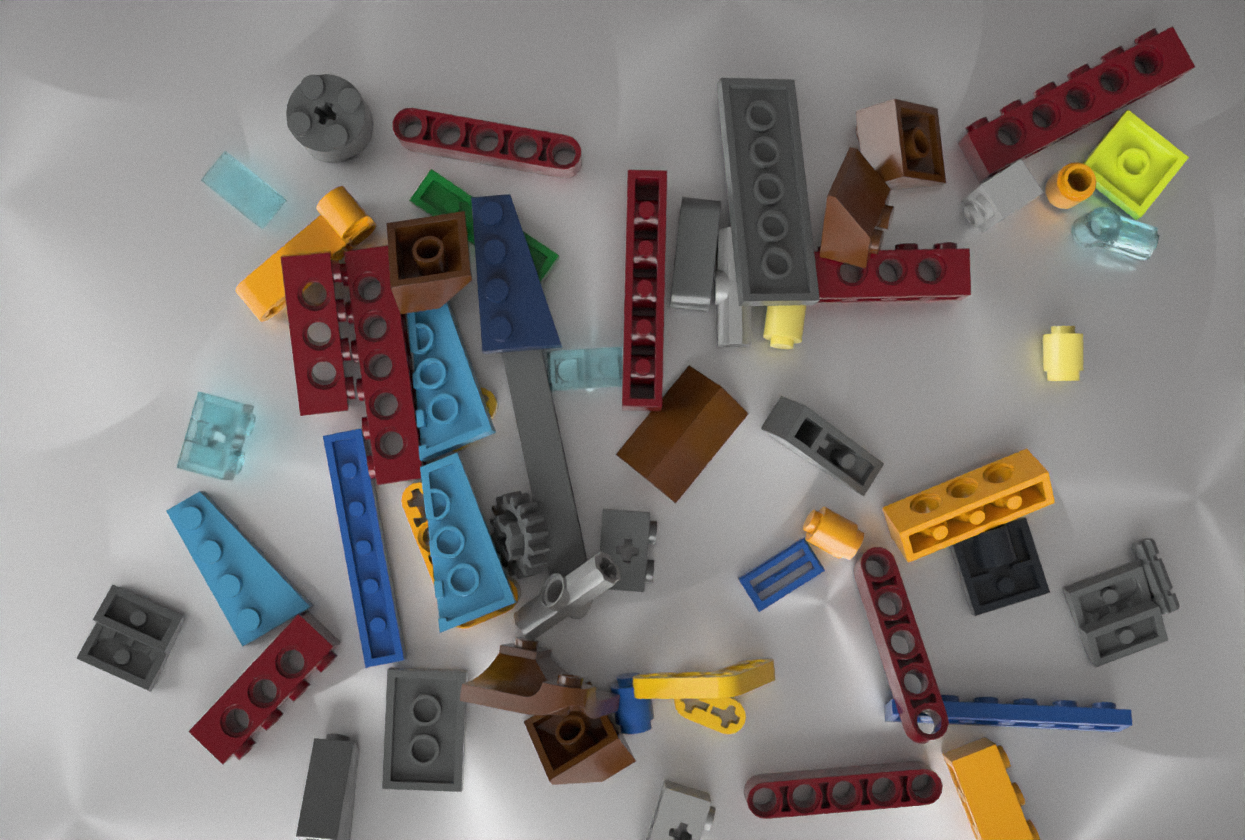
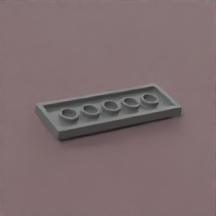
(767, 192)

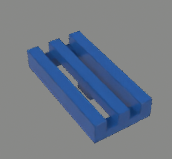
(753, 591)

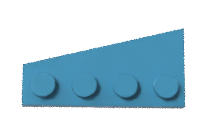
(446, 386)
(463, 554)
(238, 574)

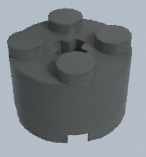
(316, 101)

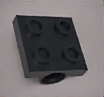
(999, 567)

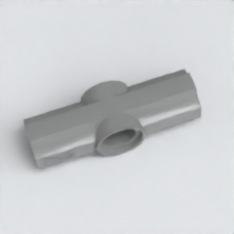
(732, 320)
(567, 595)

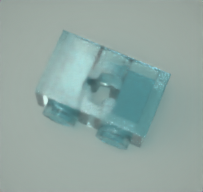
(204, 453)

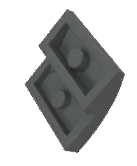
(1115, 614)
(131, 638)

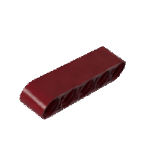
(474, 130)
(897, 664)
(859, 797)

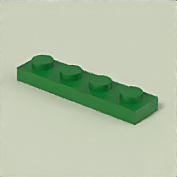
(440, 197)

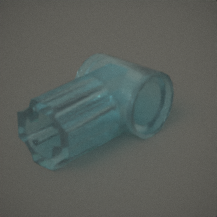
(1116, 235)

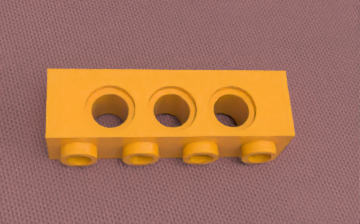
(968, 505)

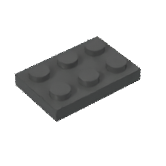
(424, 730)

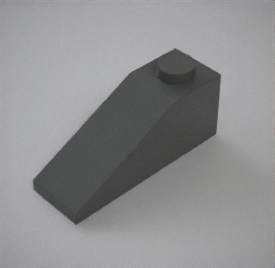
(822, 444)

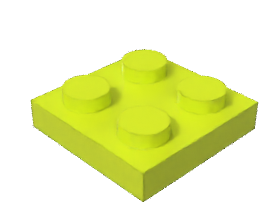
(1134, 164)

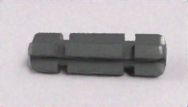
(1156, 575)

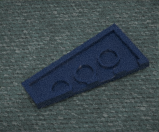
(509, 289)

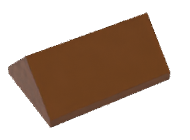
(685, 436)

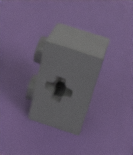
(633, 525)

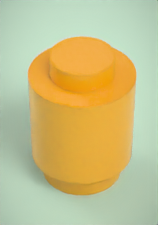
(1070, 185)
(833, 533)

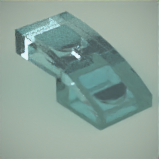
(243, 190)
(585, 368)

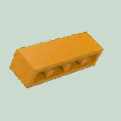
(987, 792)

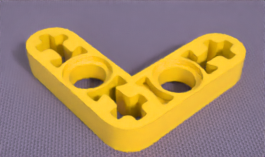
(723, 683)

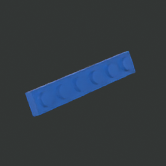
(364, 548)
(1026, 714)

